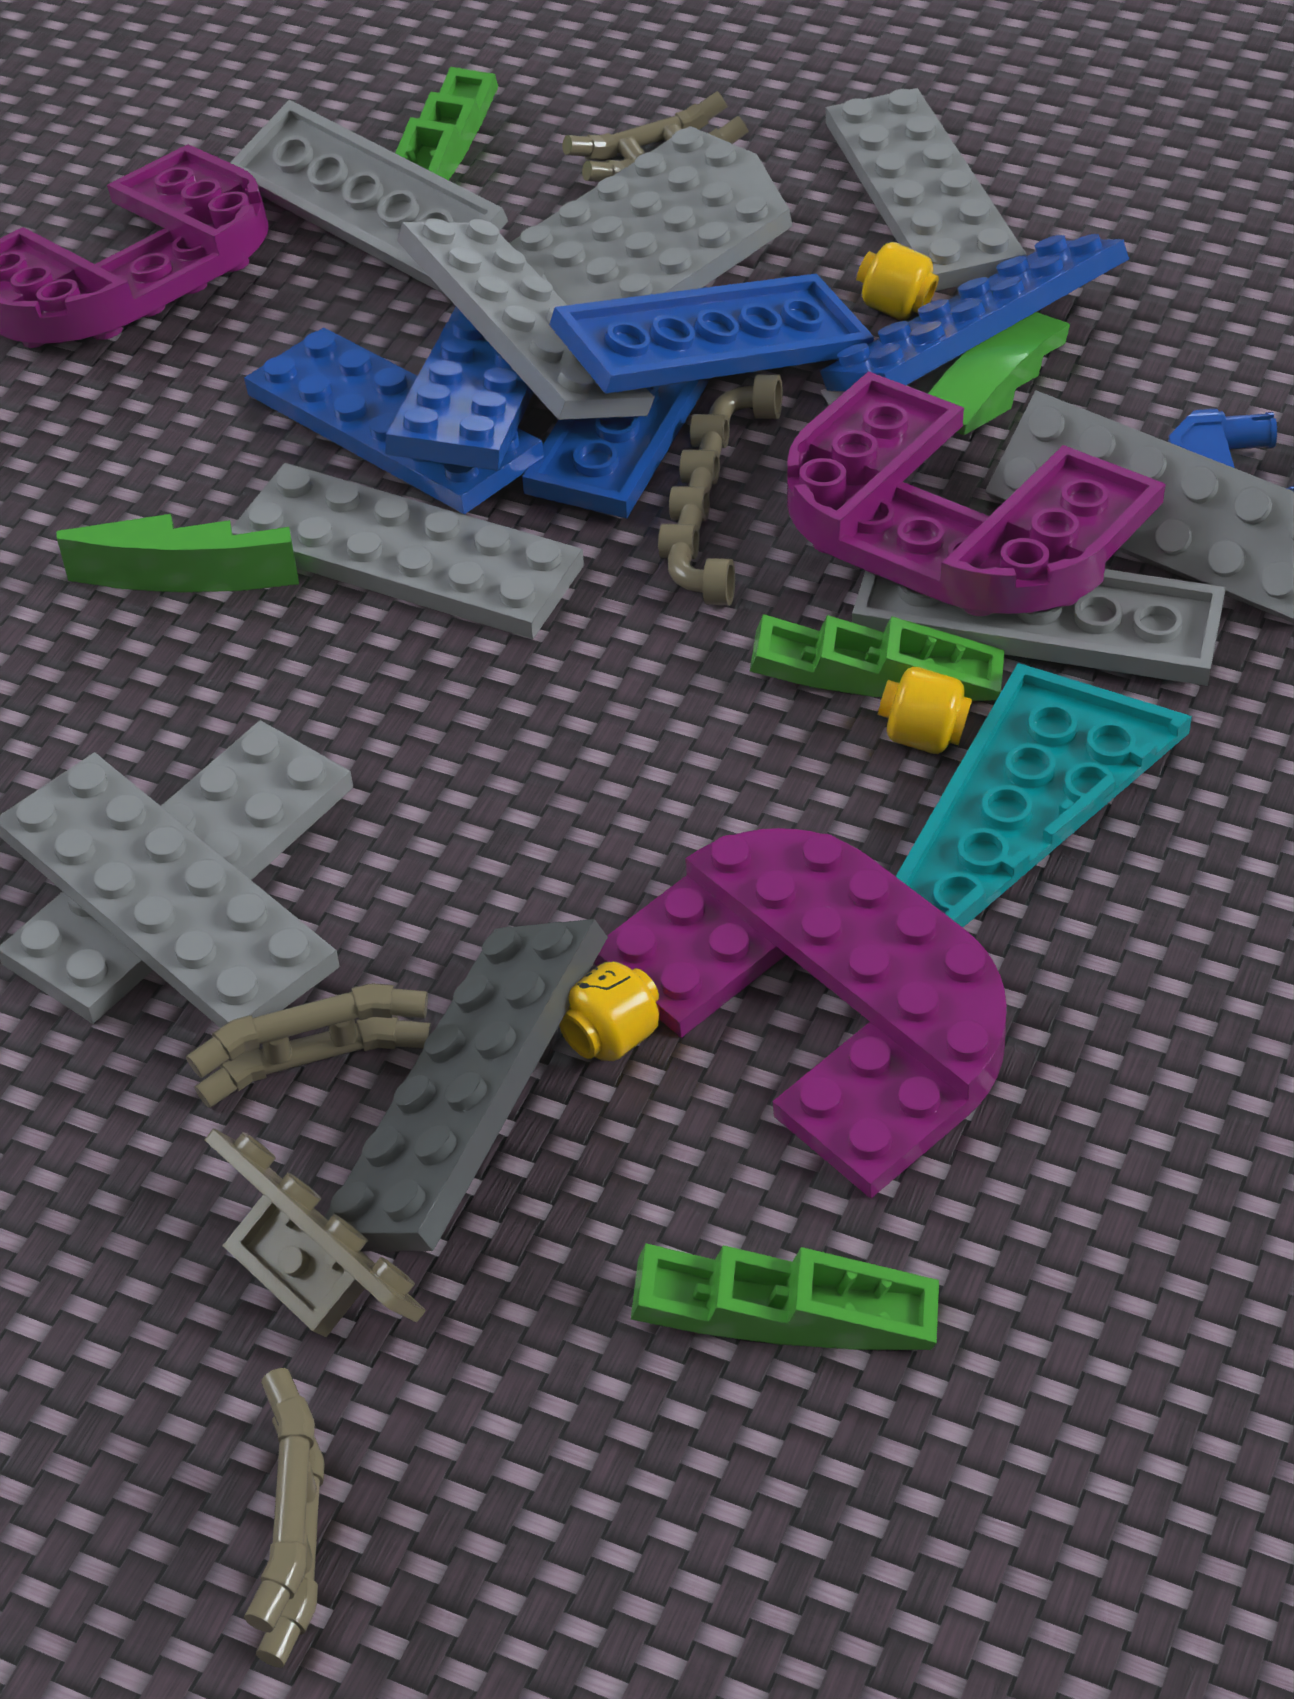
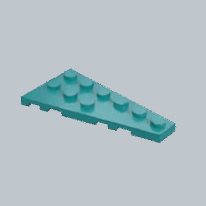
(1029, 782)

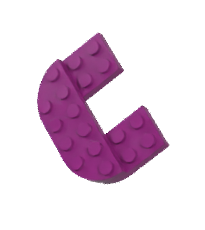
(210, 228)
(1025, 557)
(869, 940)

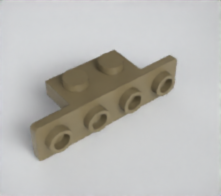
(300, 1254)

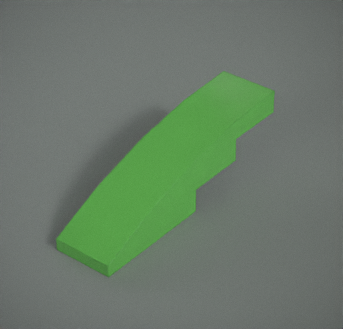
(449, 121)
(991, 371)
(185, 559)
(863, 659)
(784, 1302)

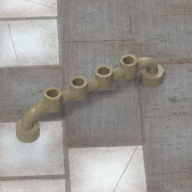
(701, 470)

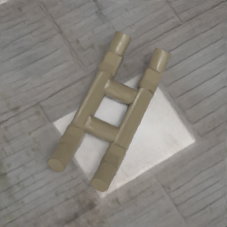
(630, 141)
(242, 1062)
(287, 1586)

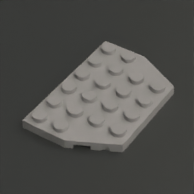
(659, 223)

